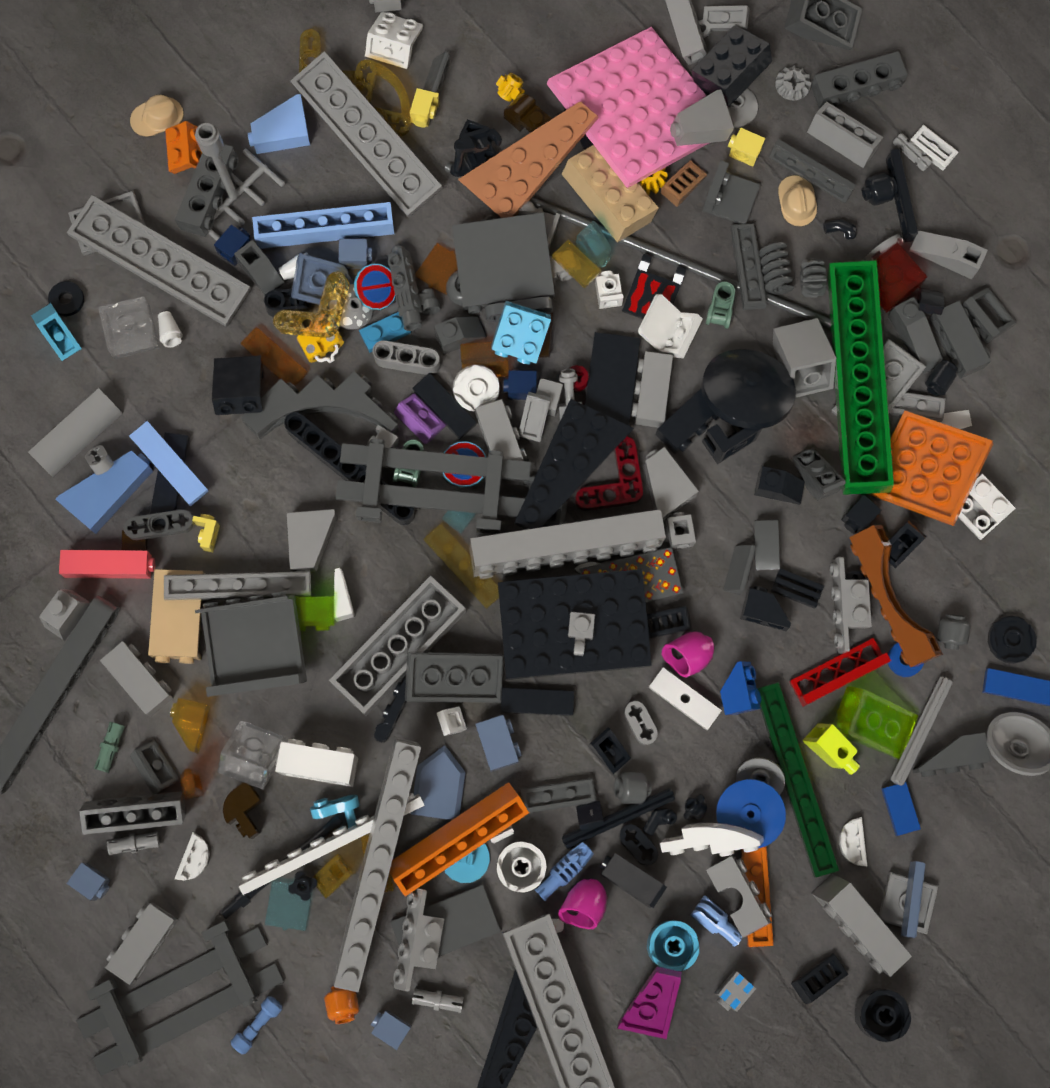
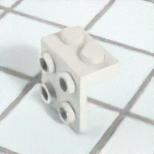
(669, 328)

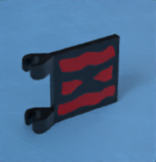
(647, 285)

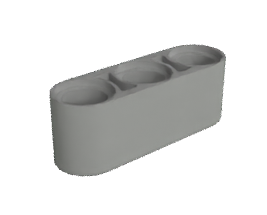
(397, 350)

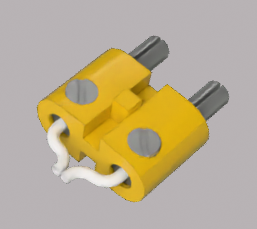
(317, 347)

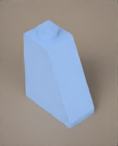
(280, 128)

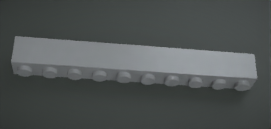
(376, 864)

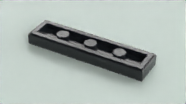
(902, 197)
(165, 495)

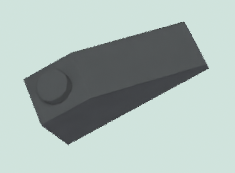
(916, 333)

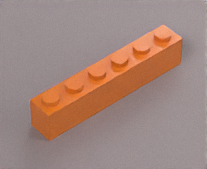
(457, 839)

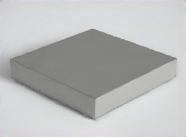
(894, 901)

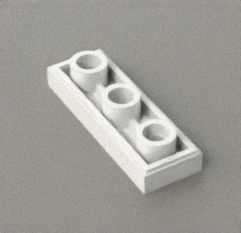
(697, 708)

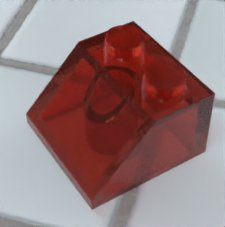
(897, 276)

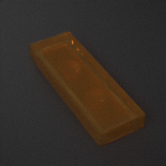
(274, 357)

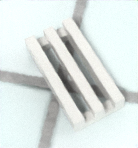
(931, 150)

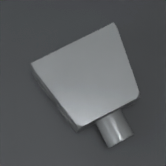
(63, 612)

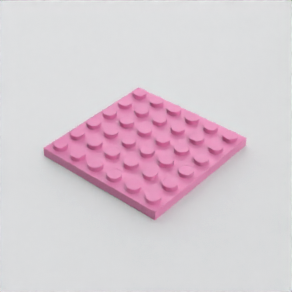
(637, 96)

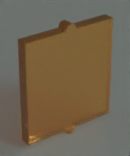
(438, 268)

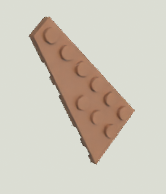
(522, 168)

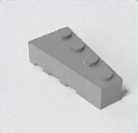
(862, 924)

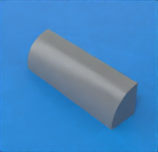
(75, 432)

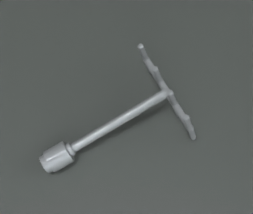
(211, 145)

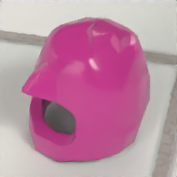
(696, 653)
(589, 900)

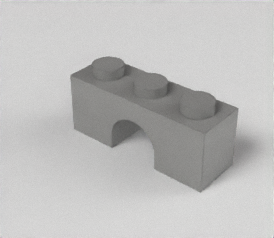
(752, 914)

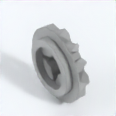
(785, 88)

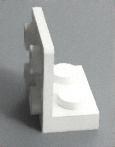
(392, 39)

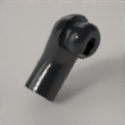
(841, 225)

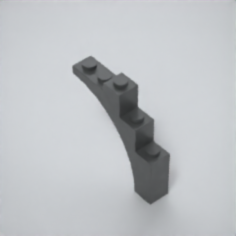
(319, 397)

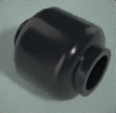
(879, 189)

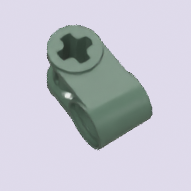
(721, 309)
(405, 475)

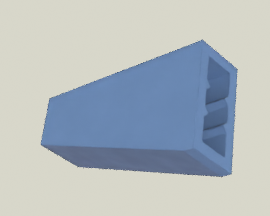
(102, 495)

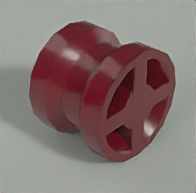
(581, 383)

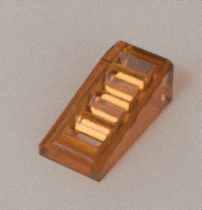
(191, 784)

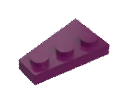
(654, 1005)

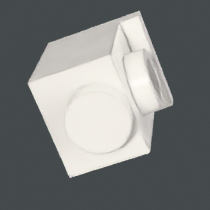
(608, 297)

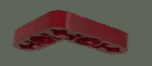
(620, 489)

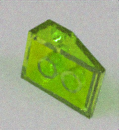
(874, 722)

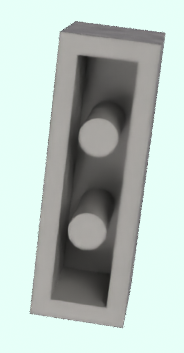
(844, 134)
(652, 389)
(498, 432)
(137, 678)
(140, 943)

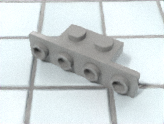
(851, 604)
(419, 940)

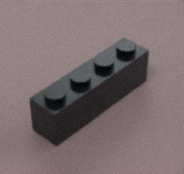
(686, 423)

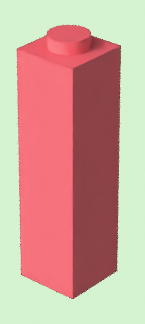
(106, 564)

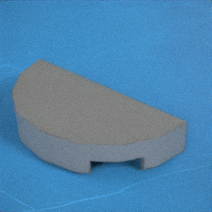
(883, 247)

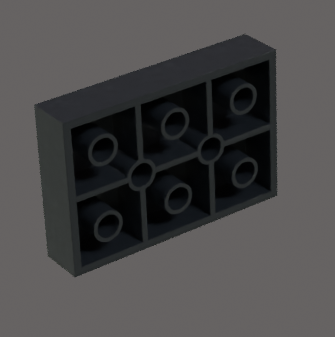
(538, 619)

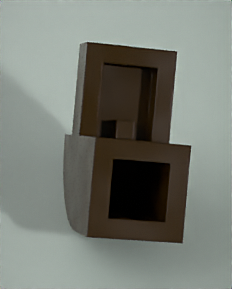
(525, 113)
(238, 804)

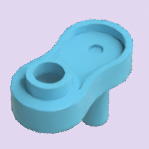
(346, 804)

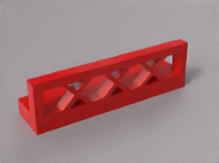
(841, 681)

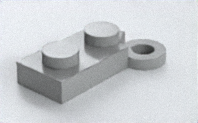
(724, 18)

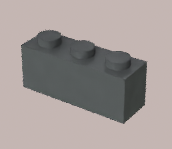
(960, 339)

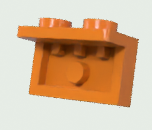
(182, 147)

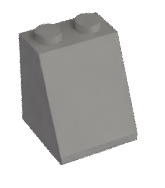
(806, 356)

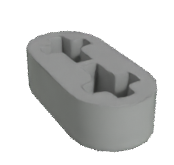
(99, 460)
(645, 720)

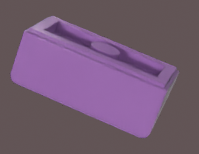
(419, 418)

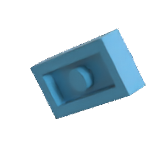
(387, 329)

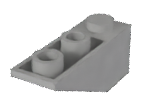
(949, 252)

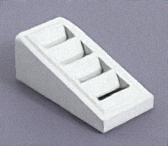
(342, 602)

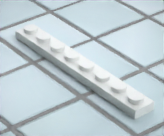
(318, 848)

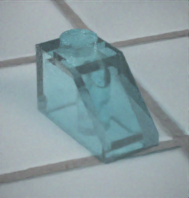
(594, 245)

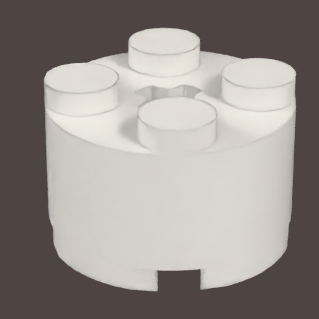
(527, 854)

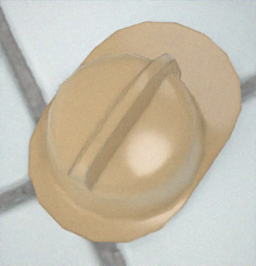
(156, 115)
(797, 200)

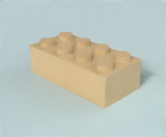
(616, 206)

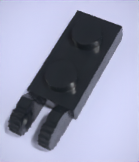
(391, 714)

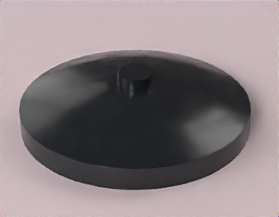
(748, 389)

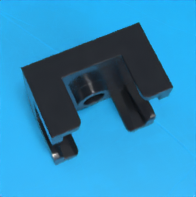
(723, 447)

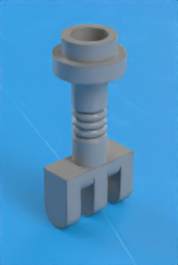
(567, 377)

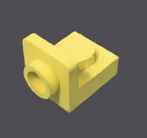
(208, 535)

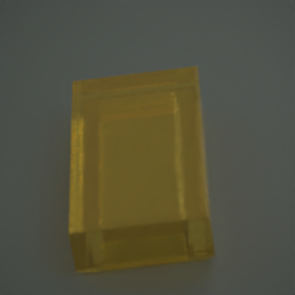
(576, 264)

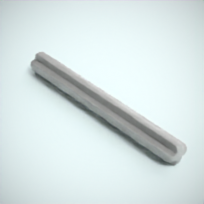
(921, 731)

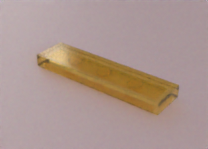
(460, 563)

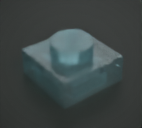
(458, 520)

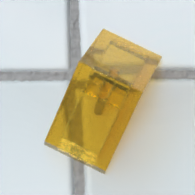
(333, 875)

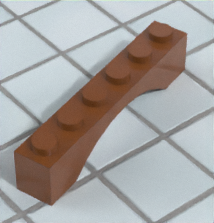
(874, 551)

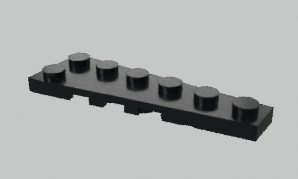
(510, 1038)

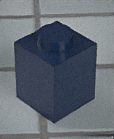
(231, 242)
(519, 384)

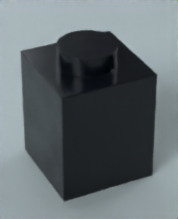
(861, 515)

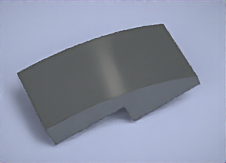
(767, 544)

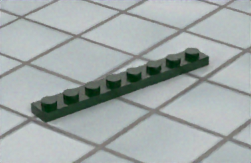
(797, 781)

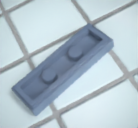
(913, 899)

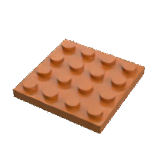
(934, 467)

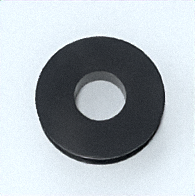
(63, 288)

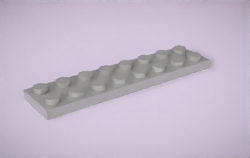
(366, 134)
(159, 260)
(557, 1005)

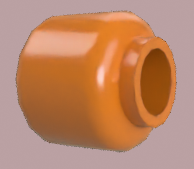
(341, 1005)

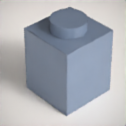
(354, 253)
(89, 882)
(390, 1028)

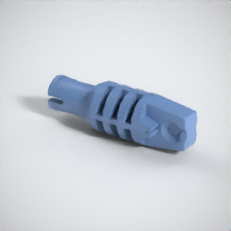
(565, 870)

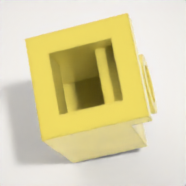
(424, 107)

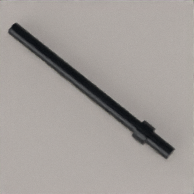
(243, 900)

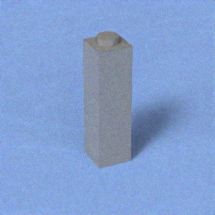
(687, 30)

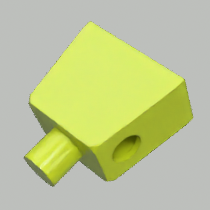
(832, 747)

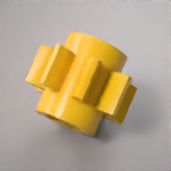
(509, 86)

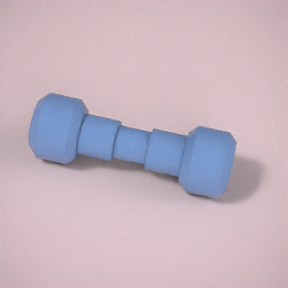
(243, 1041)

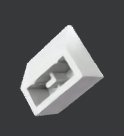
(984, 508)

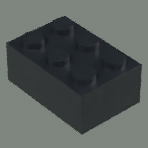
(732, 64)

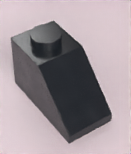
(779, 485)
(764, 609)

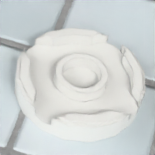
(475, 387)

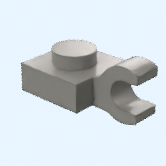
(581, 628)

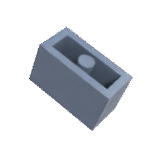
(497, 742)

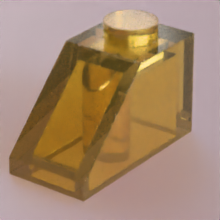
(190, 721)

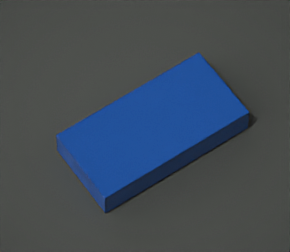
(900, 809)

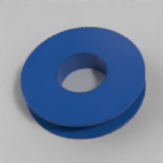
(897, 667)

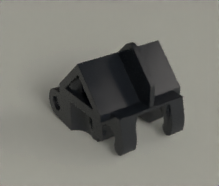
(473, 147)

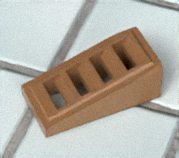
(672, 195)

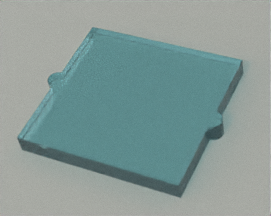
(286, 909)

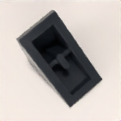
(904, 542)
(609, 750)

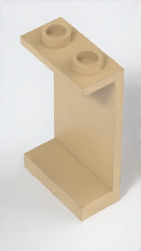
(173, 624)

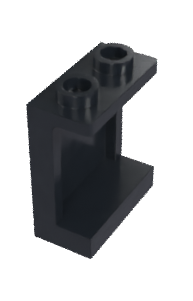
(237, 385)

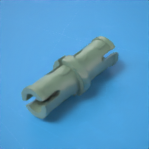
(109, 747)

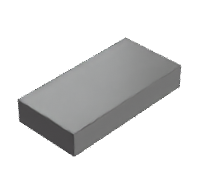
(534, 416)

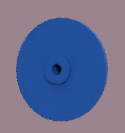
(753, 807)

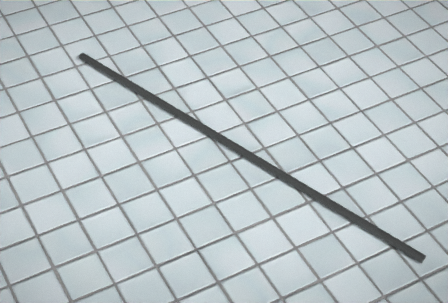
(675, 260)

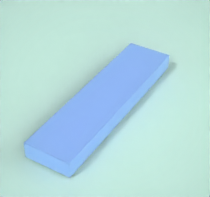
(168, 463)

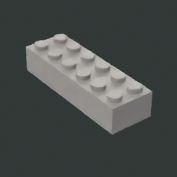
(383, 658)

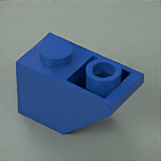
(740, 690)

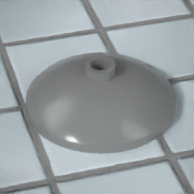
(1020, 743)

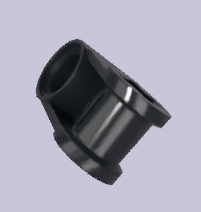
(287, 302)

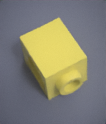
(746, 146)

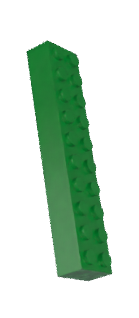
(860, 378)

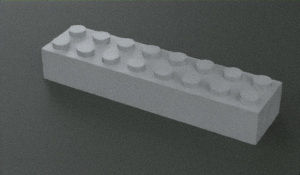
(566, 543)

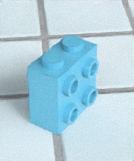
(520, 333)

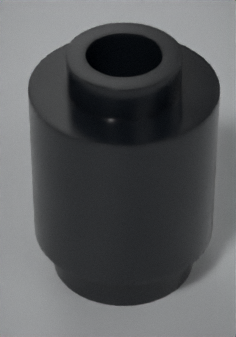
(941, 378)

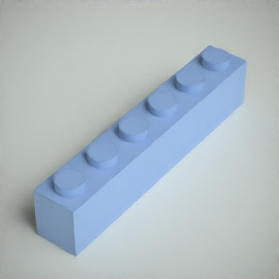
(323, 225)

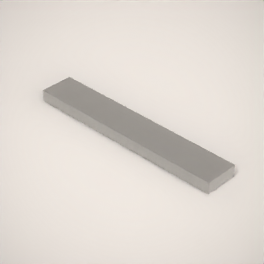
(236, 585)

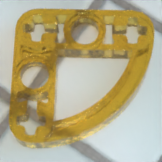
(393, 80)

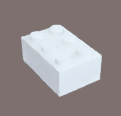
(317, 762)

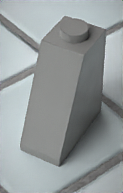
(703, 122)
(667, 483)
(308, 538)

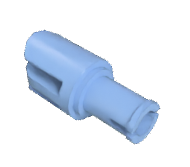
(715, 920)

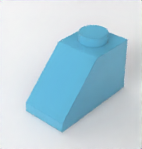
(56, 332)

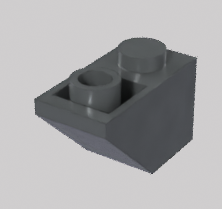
(258, 267)

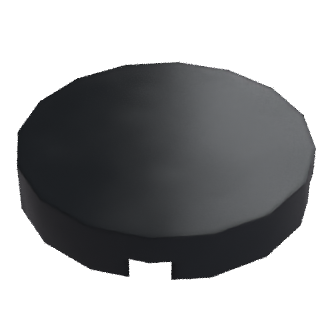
(1012, 639)

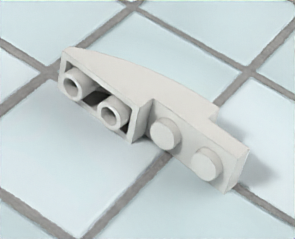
(721, 837)

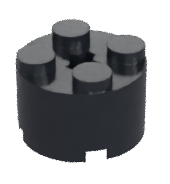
(894, 1006)

